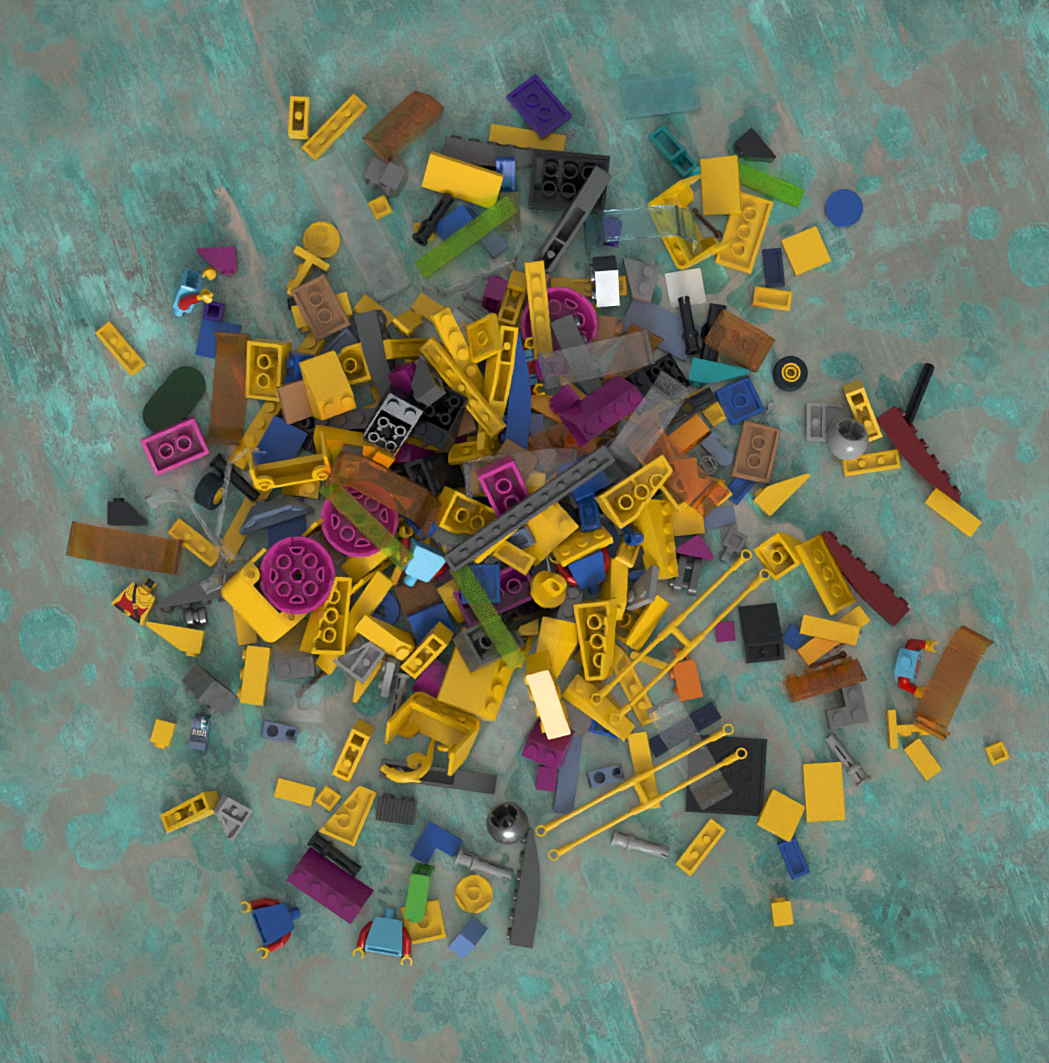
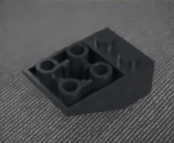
(645, 377)
(393, 420)
(441, 421)
(434, 473)
(761, 633)

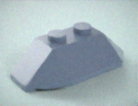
(274, 512)

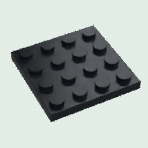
(743, 776)

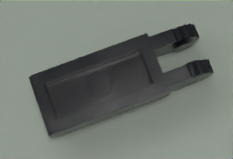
(524, 614)

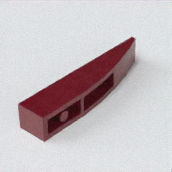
(915, 451)
(866, 583)

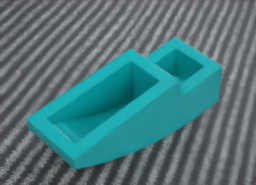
(674, 153)

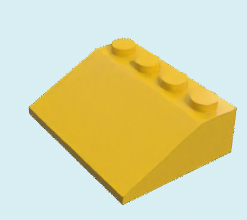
(475, 692)

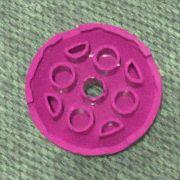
(563, 302)
(346, 536)
(280, 571)

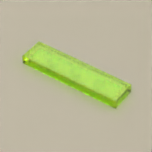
(770, 185)

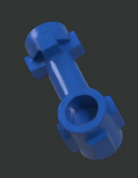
(632, 537)

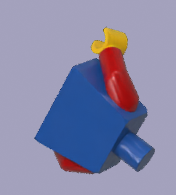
(586, 571)
(272, 922)

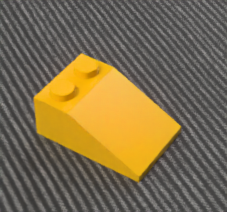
(266, 367)
(326, 386)
(549, 530)

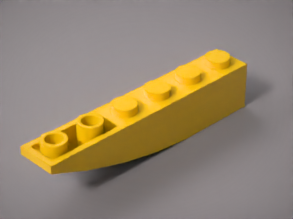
(499, 373)

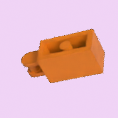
(685, 678)

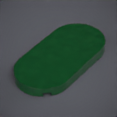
(174, 398)

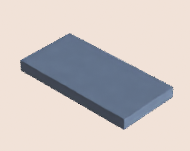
(661, 323)

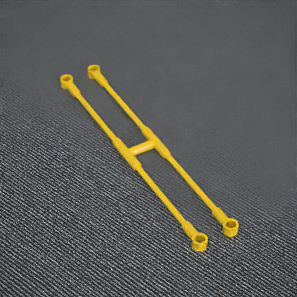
(689, 645)
(646, 802)

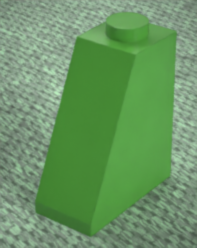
(419, 892)

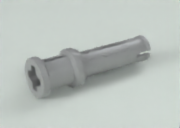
(399, 691)
(852, 769)
(630, 842)
(474, 862)

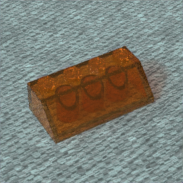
(404, 125)
(823, 680)

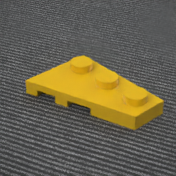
(581, 544)
(350, 817)

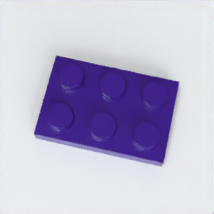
(538, 106)

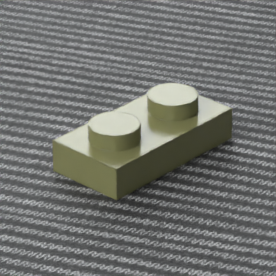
(515, 219)

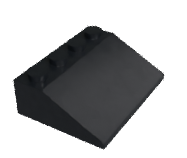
(559, 176)

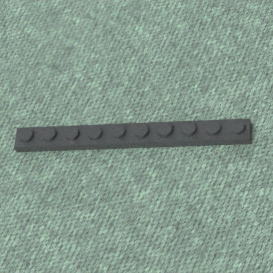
(528, 508)

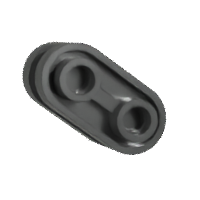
(678, 582)

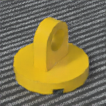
(548, 589)

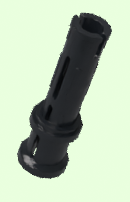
(428, 226)
(690, 334)
(238, 481)
(326, 848)

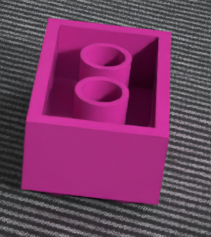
(175, 445)
(502, 484)

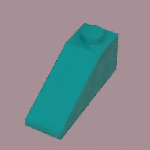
(709, 372)

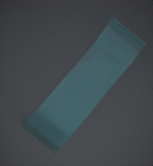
(639, 224)

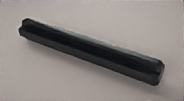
(919, 392)

